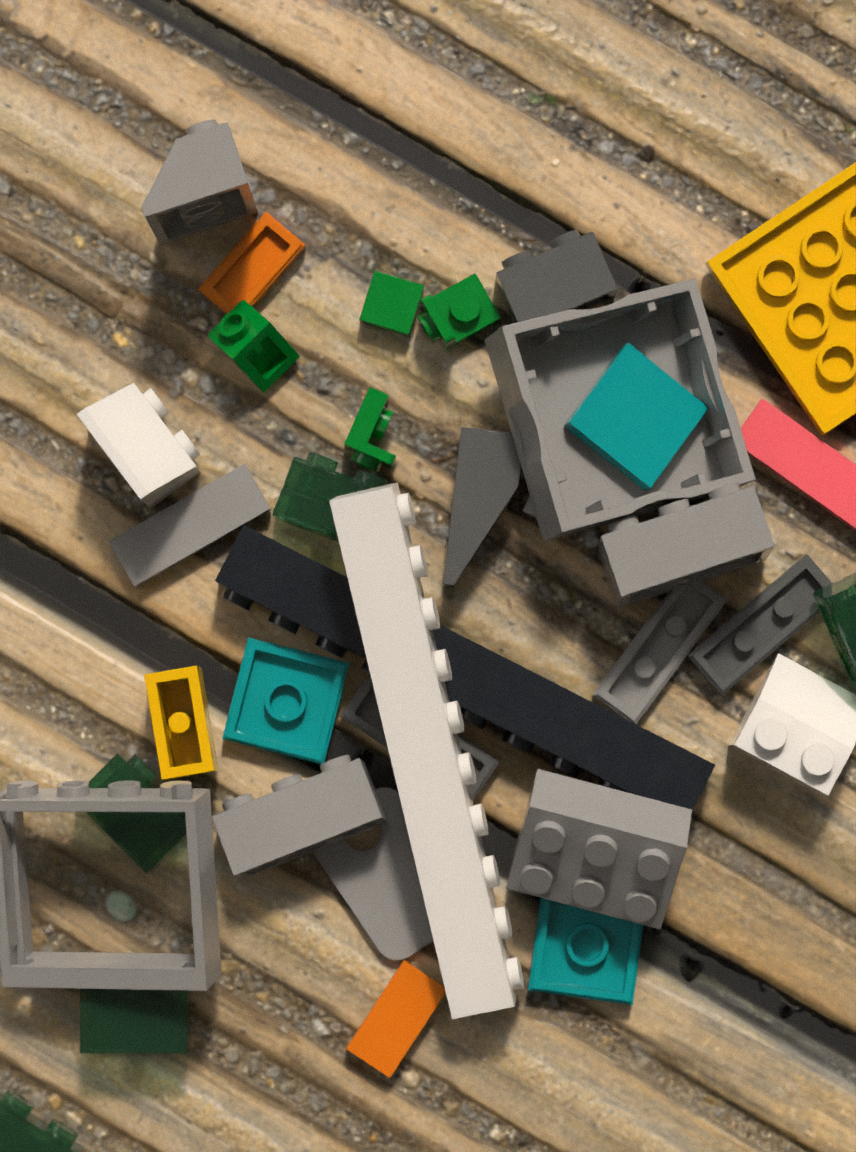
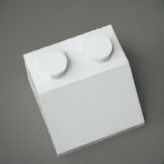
(140, 443)
(799, 726)

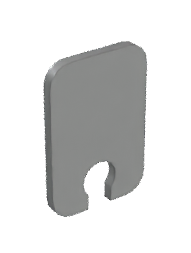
(383, 884)

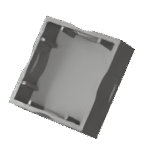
(553, 363)

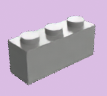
(298, 817)

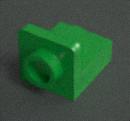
(457, 312)
(253, 345)
(370, 422)

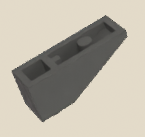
(483, 488)

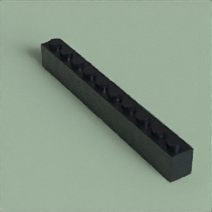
(482, 681)

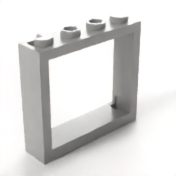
(102, 970)

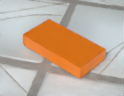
(253, 265)
(396, 1018)

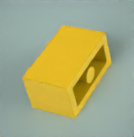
(181, 722)

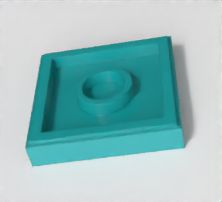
(636, 416)
(286, 700)
(584, 954)

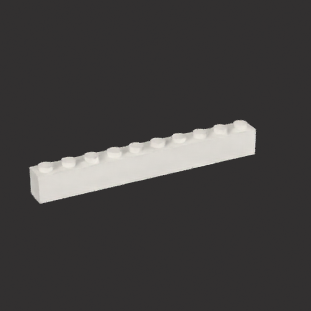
(425, 749)

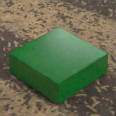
(391, 303)

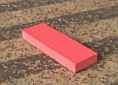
(802, 460)

